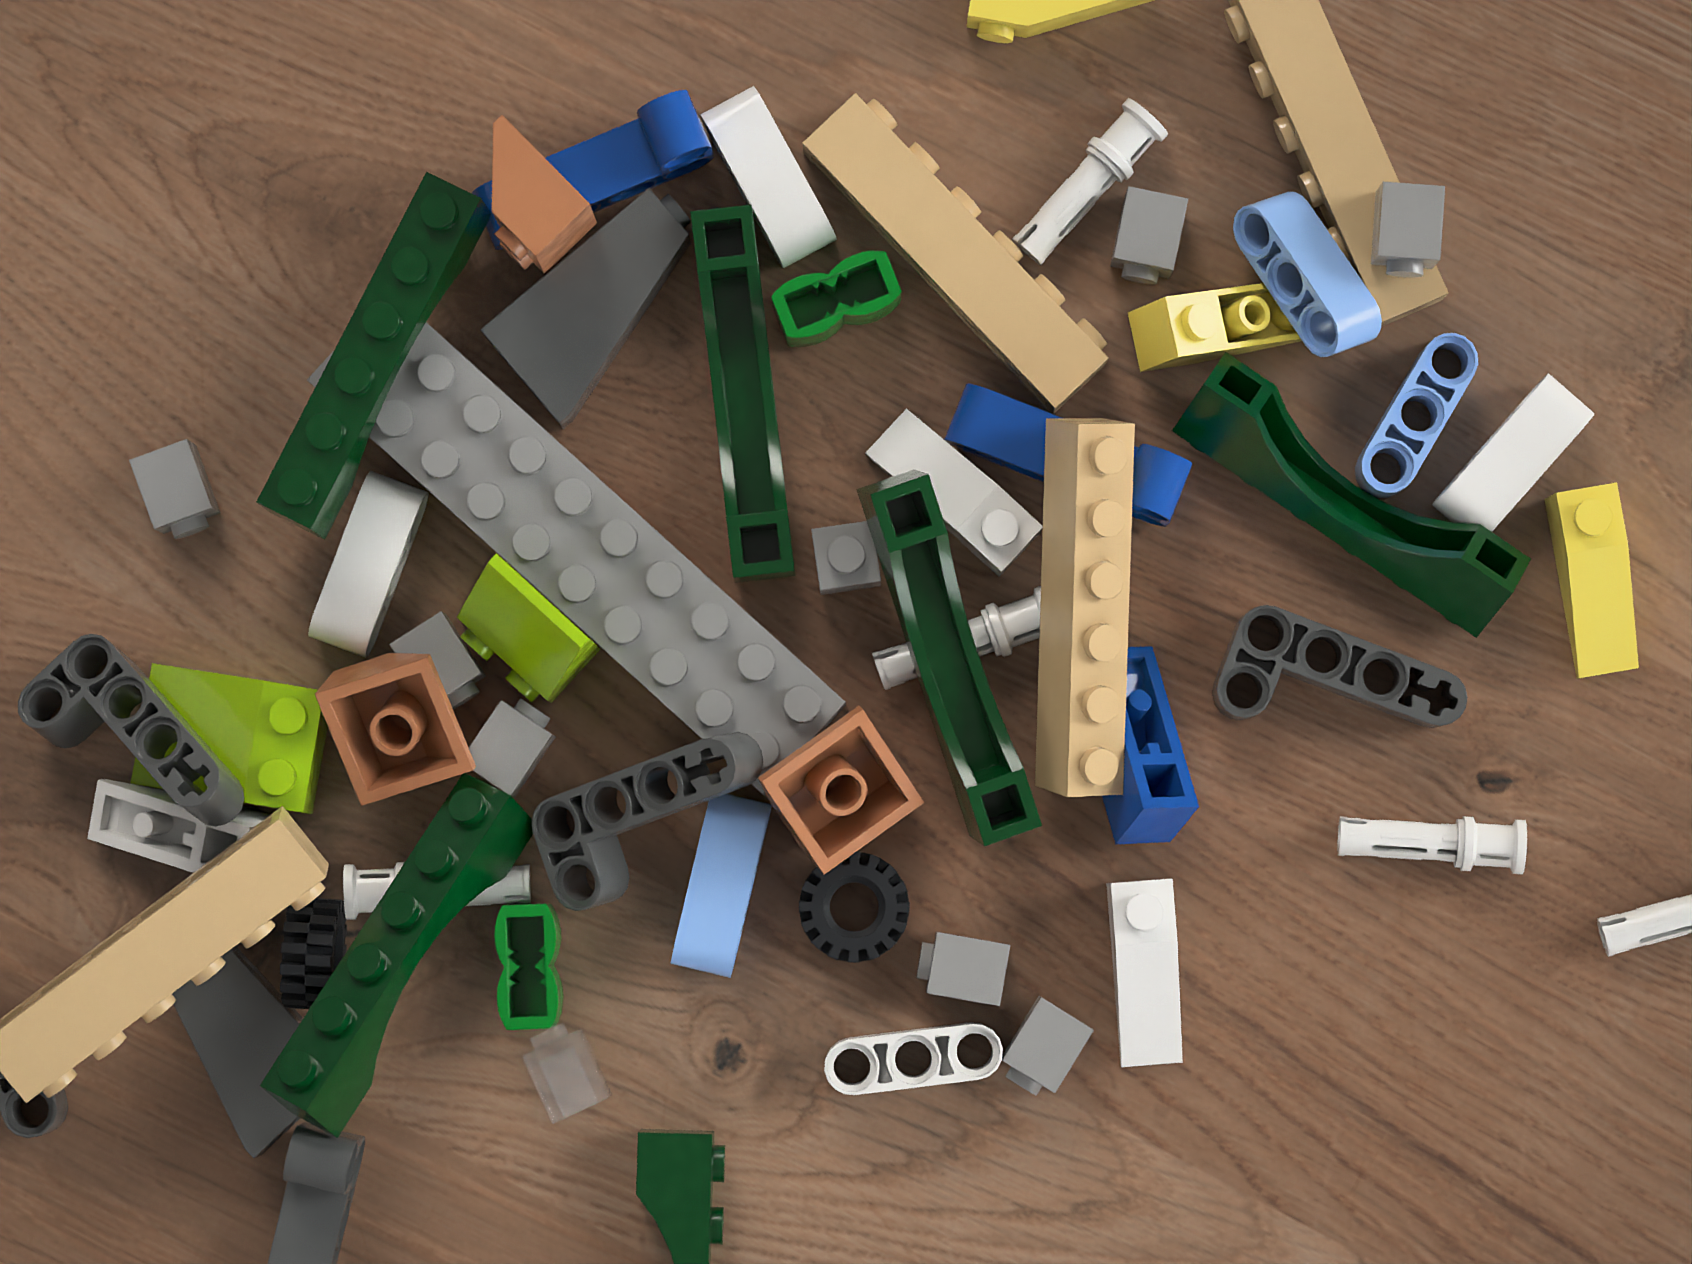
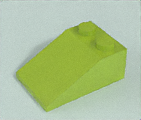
(525, 631)
(258, 728)

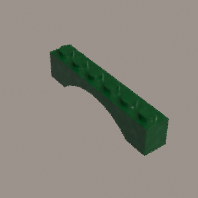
(743, 393)
(340, 414)
(1447, 565)
(930, 609)
(337, 1043)
(677, 1189)

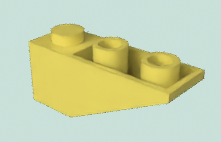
(1206, 325)

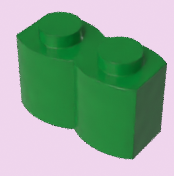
(852, 294)
(530, 984)

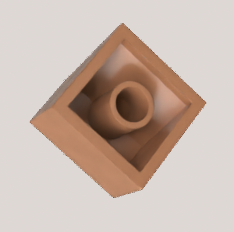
(533, 202)
(393, 725)
(840, 790)

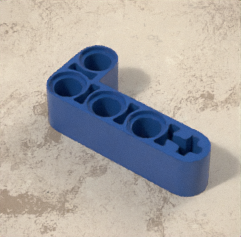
(629, 158)
(1014, 438)

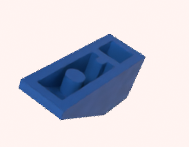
(1156, 781)

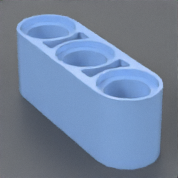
(1307, 274)
(1431, 390)
(721, 884)

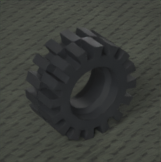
(863, 944)
(311, 950)

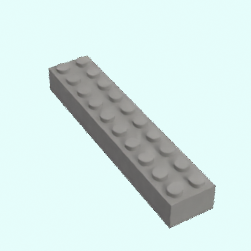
(595, 555)

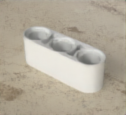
(768, 177)
(1514, 456)
(368, 564)
(944, 1063)

